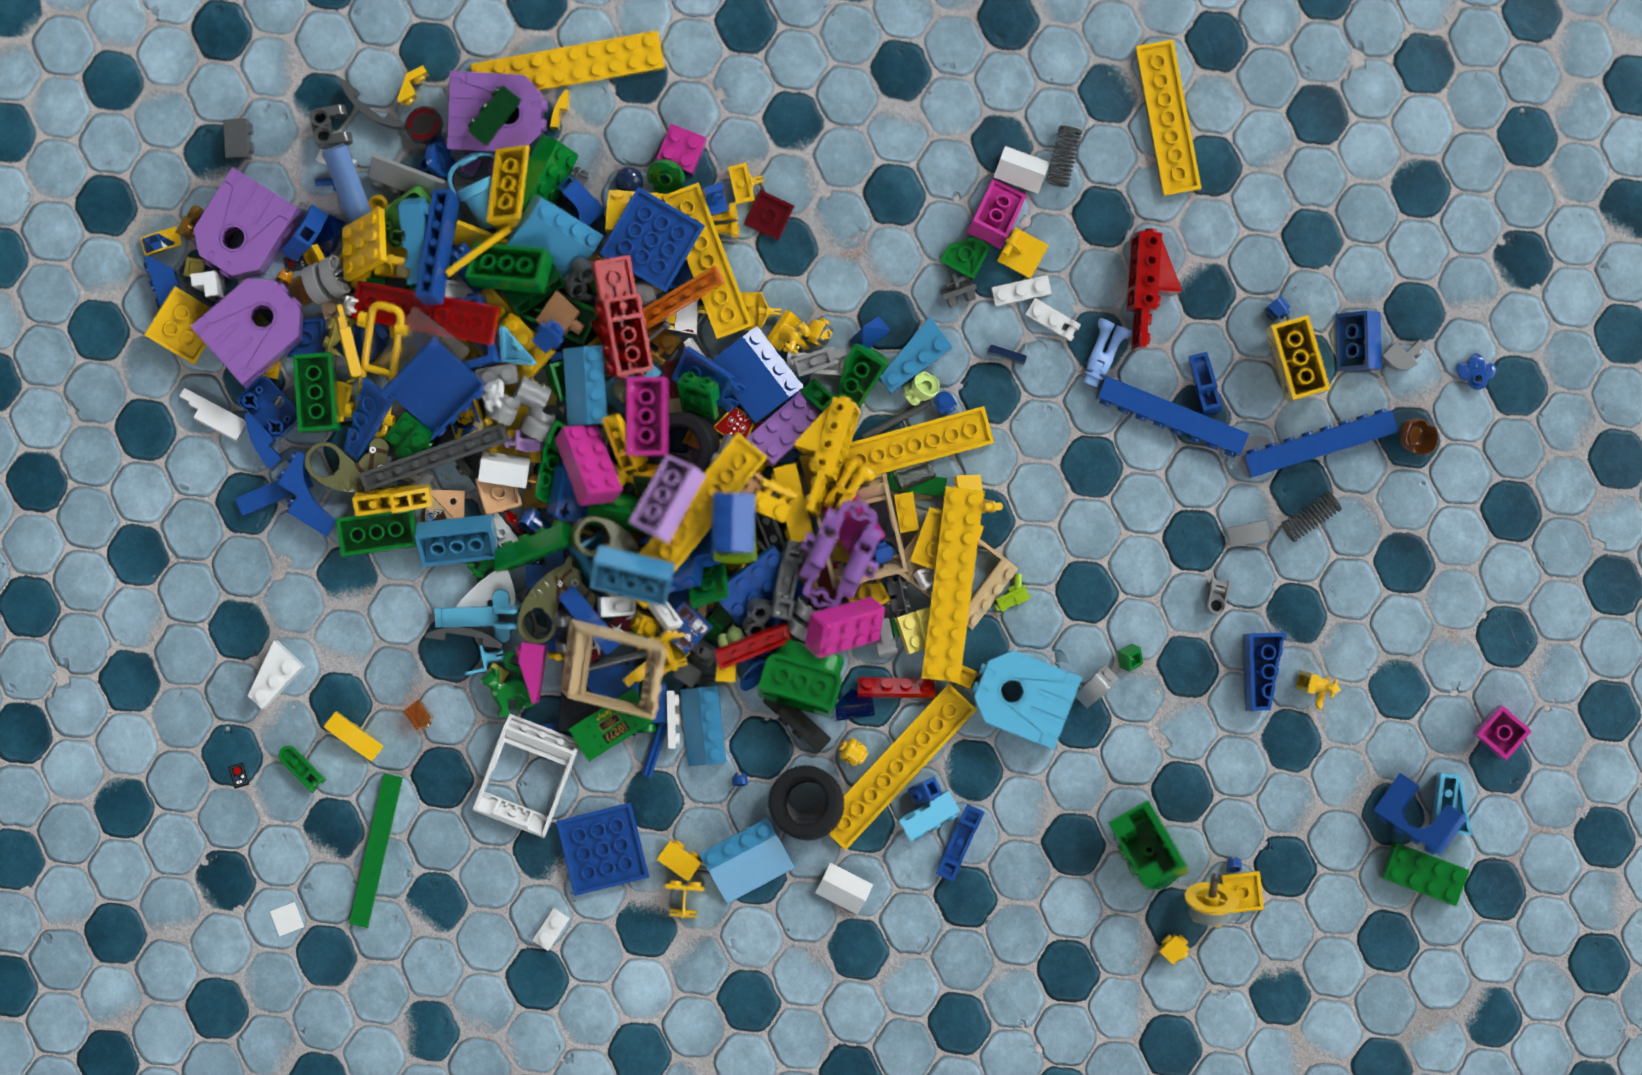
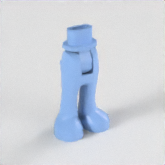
(1100, 362)

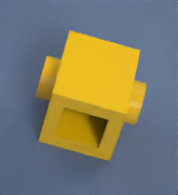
(645, 623)
(1174, 948)

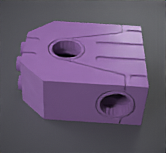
(468, 94)
(249, 209)
(235, 338)

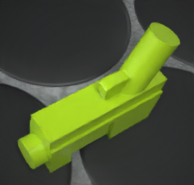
(1016, 596)

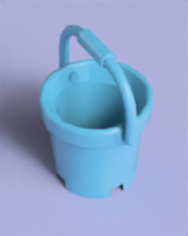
(476, 194)

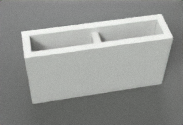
(1021, 169)
(211, 283)
(504, 469)
(844, 888)

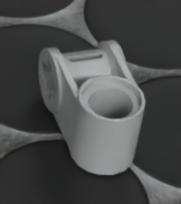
(1217, 594)

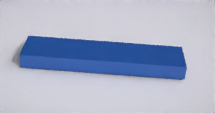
(265, 496)

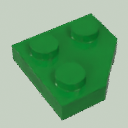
(966, 256)

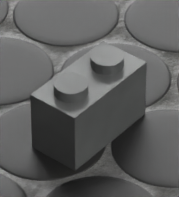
(238, 139)

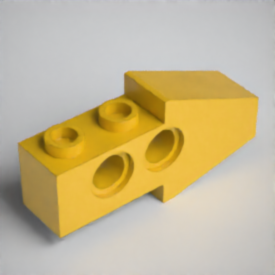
(393, 500)

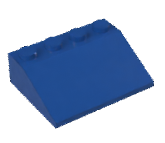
(762, 371)

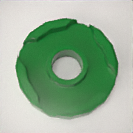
(668, 168)

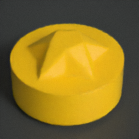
(377, 201)

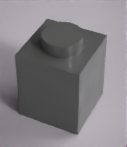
(689, 675)

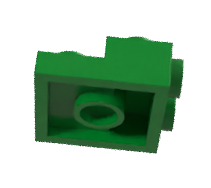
(699, 395)
(409, 436)

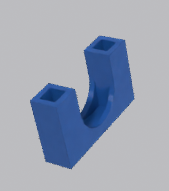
(584, 204)
(1435, 836)

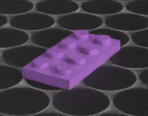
(783, 428)

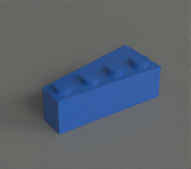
(1261, 668)

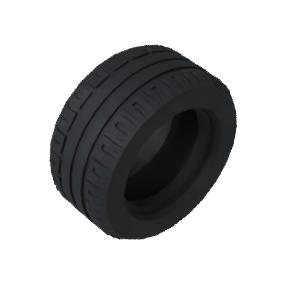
(702, 429)
(782, 789)

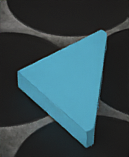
(512, 350)

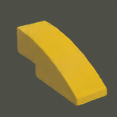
(353, 736)

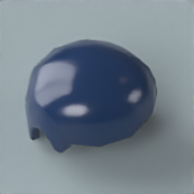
(628, 179)

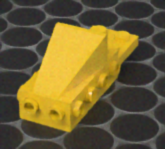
(828, 444)

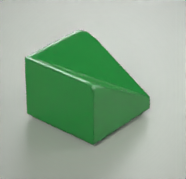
(1130, 657)

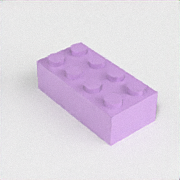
(667, 498)

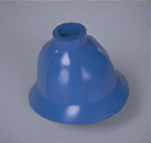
(750, 672)

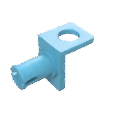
(486, 658)

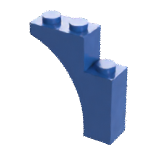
(304, 505)
(691, 570)

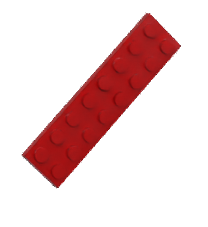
(458, 317)

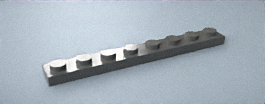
(434, 457)

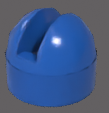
(740, 780)
(1234, 865)

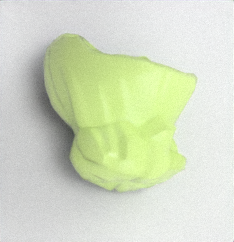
(922, 388)
(732, 635)

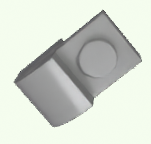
(1399, 359)
(1096, 686)

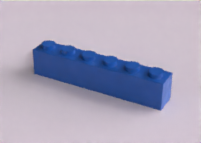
(437, 247)

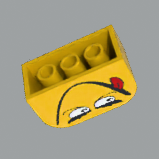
(1297, 358)

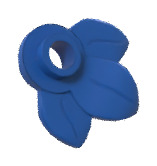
(1476, 369)

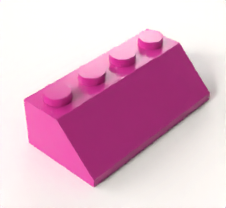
(648, 416)

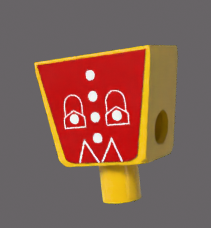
(735, 422)

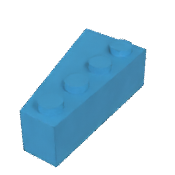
(920, 352)

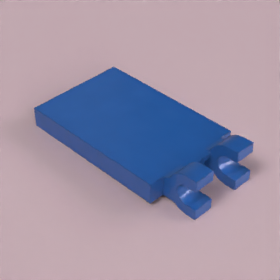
(703, 367)

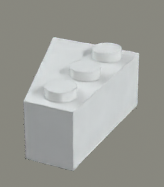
(274, 675)

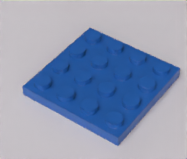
(654, 237)
(756, 581)
(602, 849)

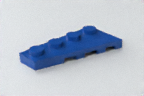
(366, 418)

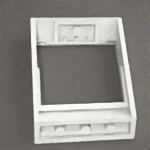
(540, 742)

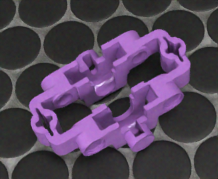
(823, 545)

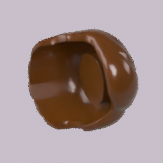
(1418, 436)

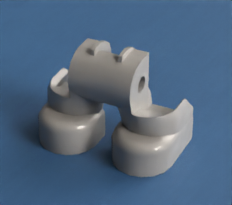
(535, 423)

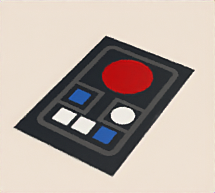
(295, 266)
(238, 775)

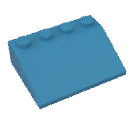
(557, 231)
(747, 860)

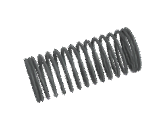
(1067, 131)
(1332, 503)

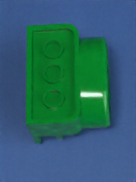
(802, 679)
(1147, 847)

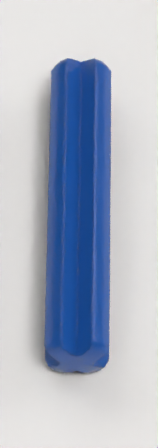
(655, 749)

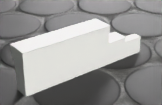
(215, 416)

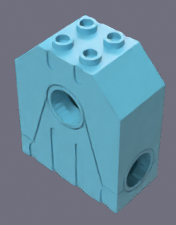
(1043, 701)

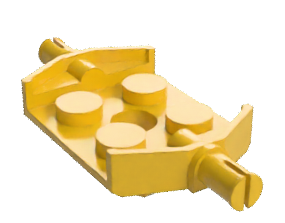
(756, 308)

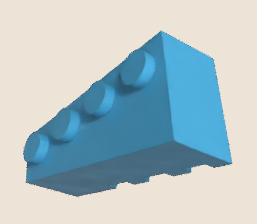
(413, 220)

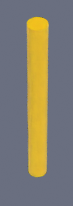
(478, 250)

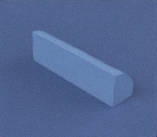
(346, 182)

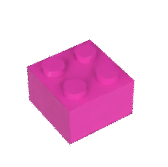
(683, 148)
(1502, 732)

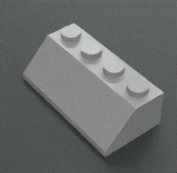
(401, 177)

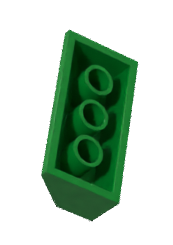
(533, 547)

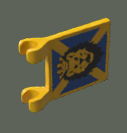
(471, 421)

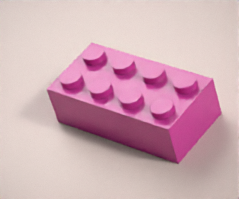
(588, 464)
(844, 627)

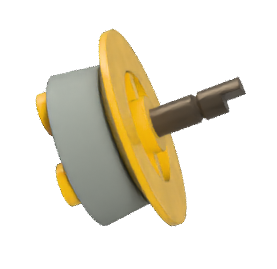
(1211, 902)

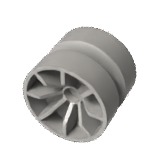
(325, 280)
(800, 619)

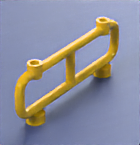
(367, 321)

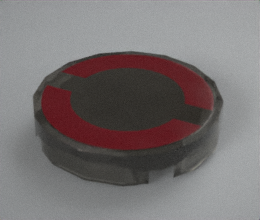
(424, 125)

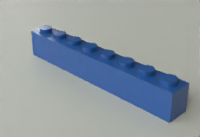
(1173, 416)
(1321, 443)

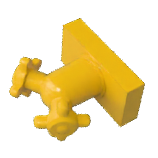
(786, 331)
(1313, 683)

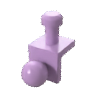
(524, 443)

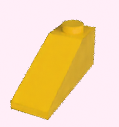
(617, 433)

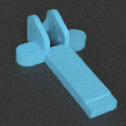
(481, 616)

